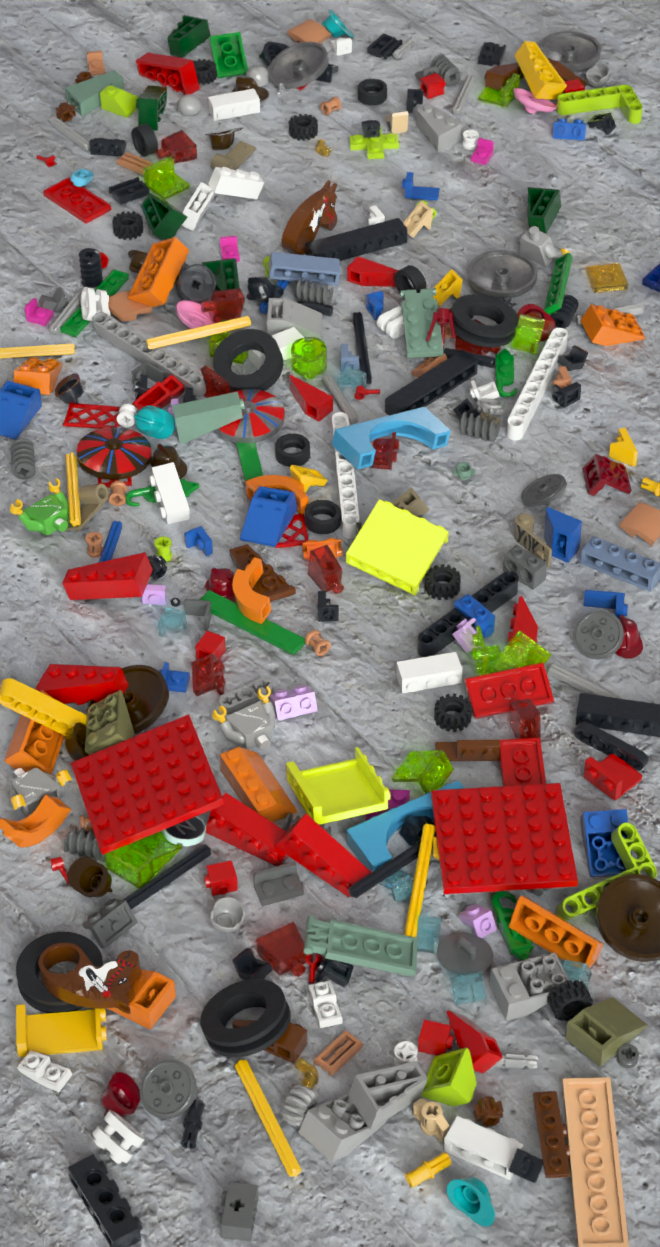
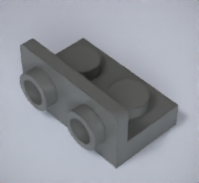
(277, 884)
(110, 922)

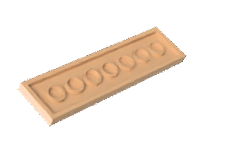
(594, 1163)

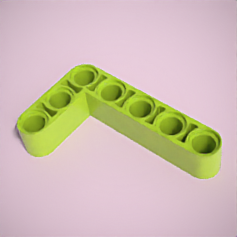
(600, 99)
(632, 866)

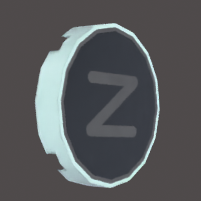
(187, 832)

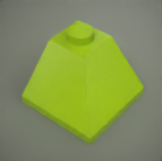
(118, 101)
(451, 1078)

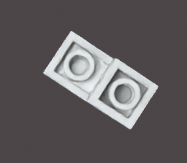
(325, 1004)
(40, 1069)

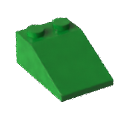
(228, 55)

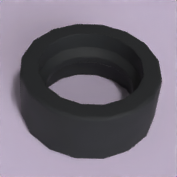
(372, 98)
(144, 140)
(413, 275)
(292, 440)
(322, 526)

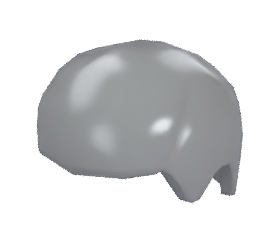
(259, 74)
(597, 75)
(189, 105)
(227, 914)

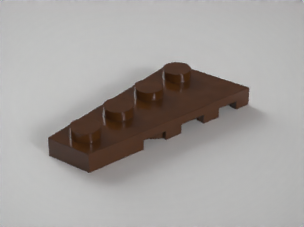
(269, 583)

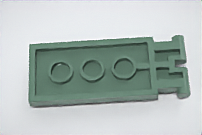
(417, 318)
(361, 946)

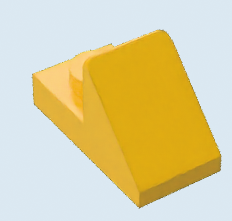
(448, 285)
(623, 448)
(307, 476)

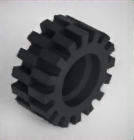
(205, 71)
(303, 127)
(127, 225)
(440, 590)
(453, 704)
(569, 999)

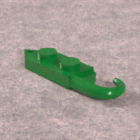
(505, 372)
(148, 492)
(515, 942)

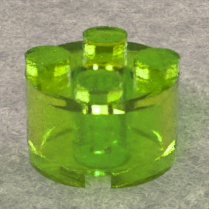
(528, 334)
(308, 357)

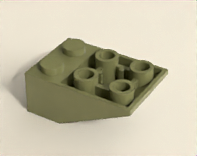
(107, 723)
(603, 1029)

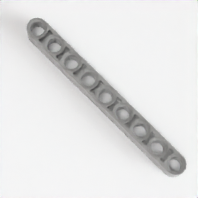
(136, 346)

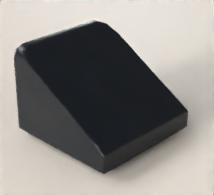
(466, 406)

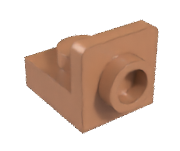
(95, 63)
(563, 378)

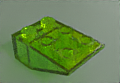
(141, 859)

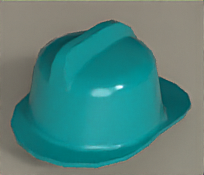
(335, 26)
(155, 422)
(473, 1199)

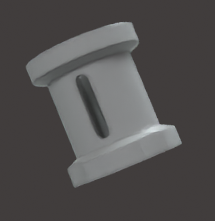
(284, 377)

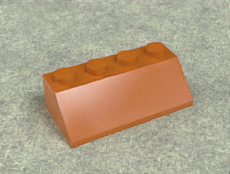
(159, 272)
(34, 746)
(255, 784)
(554, 933)

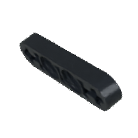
(591, 736)

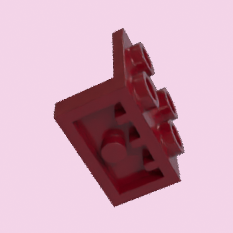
(604, 471)

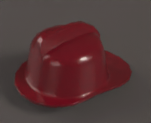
(535, 311)
(221, 583)
(632, 643)
(121, 1095)

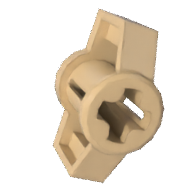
(431, 1118)

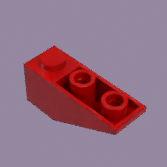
(369, 273)
(311, 400)
(523, 621)
(482, 1046)

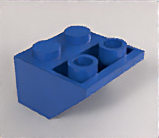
(562, 534)

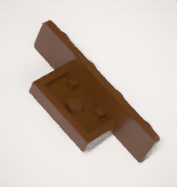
(470, 750)
(551, 1135)

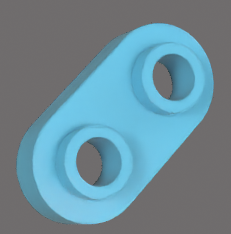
(81, 177)

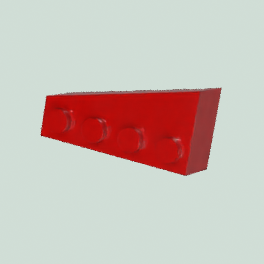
(169, 71)
(109, 579)
(81, 682)
(246, 830)
(321, 854)

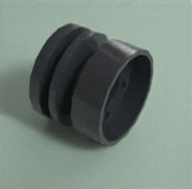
(196, 275)

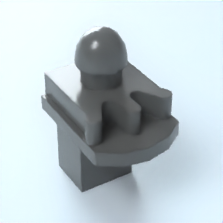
(54, 303)

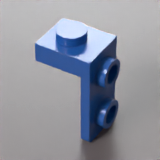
(417, 192)
(607, 600)
(473, 609)

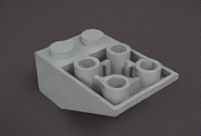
(287, 314)
(526, 984)
(336, 1128)

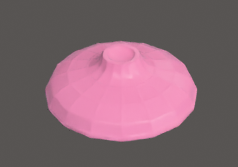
(532, 104)
(191, 314)

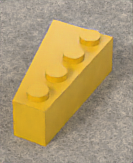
(539, 72)

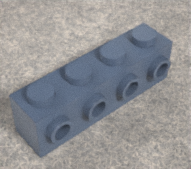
(311, 268)
(621, 563)

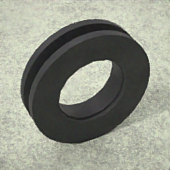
(487, 307)
(244, 341)
(27, 970)
(251, 1038)

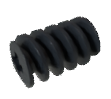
(90, 267)
(565, 314)

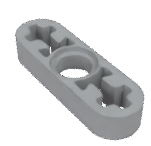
(234, 702)

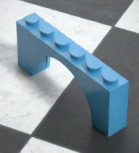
(418, 424)
(371, 837)

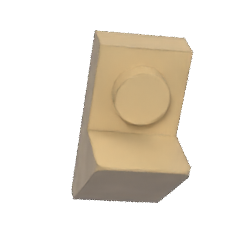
(398, 122)
(419, 217)

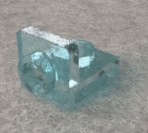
(351, 378)
(399, 884)

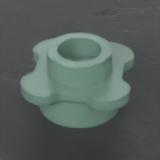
(464, 471)

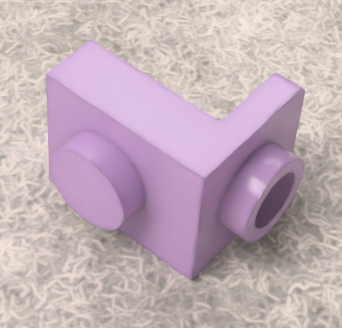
(154, 595)
(464, 634)
(480, 919)

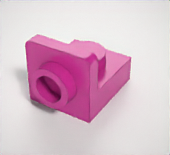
(483, 151)
(229, 248)
(37, 314)

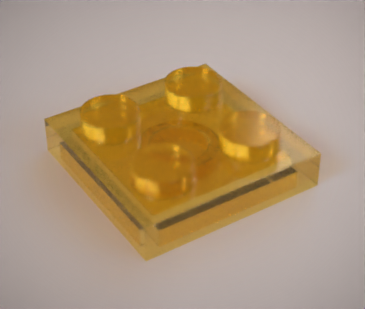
(606, 278)

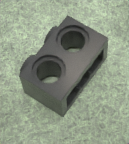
(527, 566)

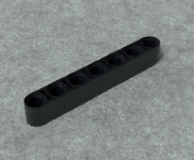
(490, 596)

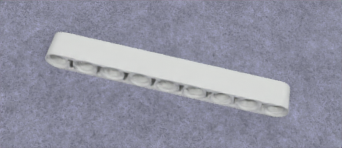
(536, 384)
(345, 483)

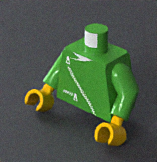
(45, 515)

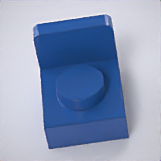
(374, 304)
(199, 538)
(176, 680)

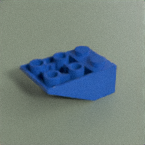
(17, 408)
(268, 516)
(597, 841)

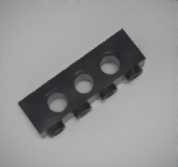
(116, 1234)

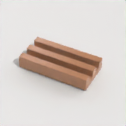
(133, 163)
(341, 1059)

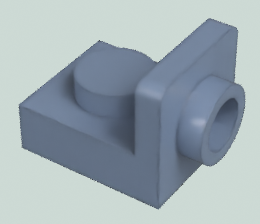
(348, 359)

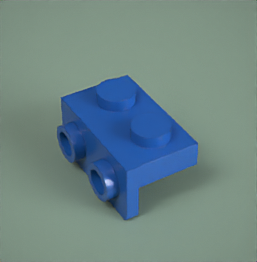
(569, 130)

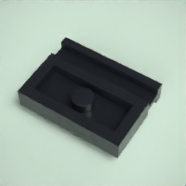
(384, 46)
(491, 54)
(129, 190)

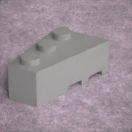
(438, 127)
(387, 1091)

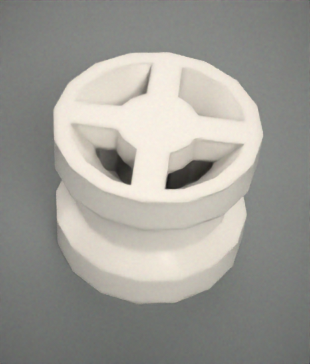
(470, 139)
(126, 415)
(404, 1050)

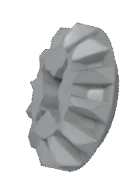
(491, 406)

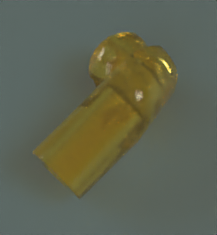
(322, 149)
(309, 1072)

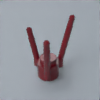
(443, 317)

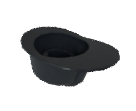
(270, 51)
(261, 289)
(69, 389)

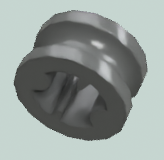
(634, 1054)

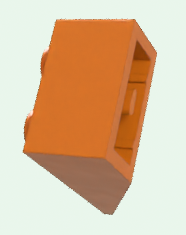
(610, 326)
(38, 374)
(152, 997)

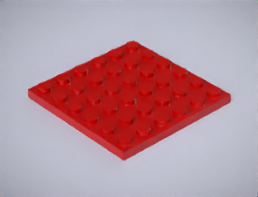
(146, 784)
(503, 838)

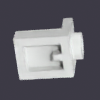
(342, 46)
(375, 216)

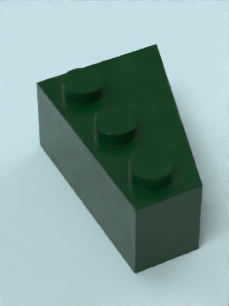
(188, 35)
(151, 104)
(543, 207)
(162, 217)
(225, 273)

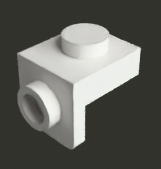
(487, 391)

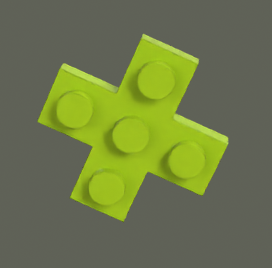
(374, 145)

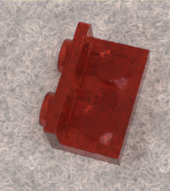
(214, 383)
(385, 452)
(208, 675)

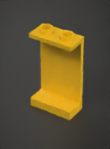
(59, 1031)

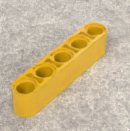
(39, 707)

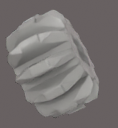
(298, 1103)

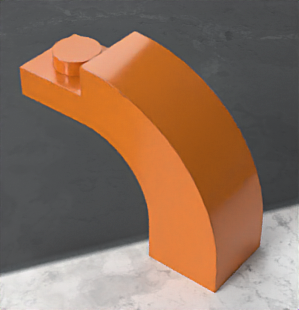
(282, 483)
(251, 604)
(38, 825)

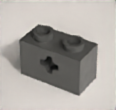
(239, 1211)

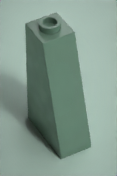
(86, 94)
(206, 415)

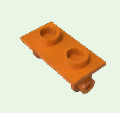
(333, 543)

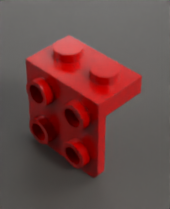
(611, 775)

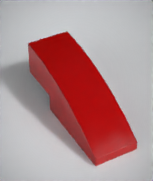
(160, 394)

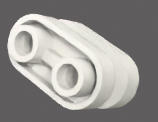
(93, 302)
(392, 322)
(105, 1139)

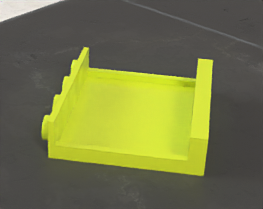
(396, 546)
(338, 789)

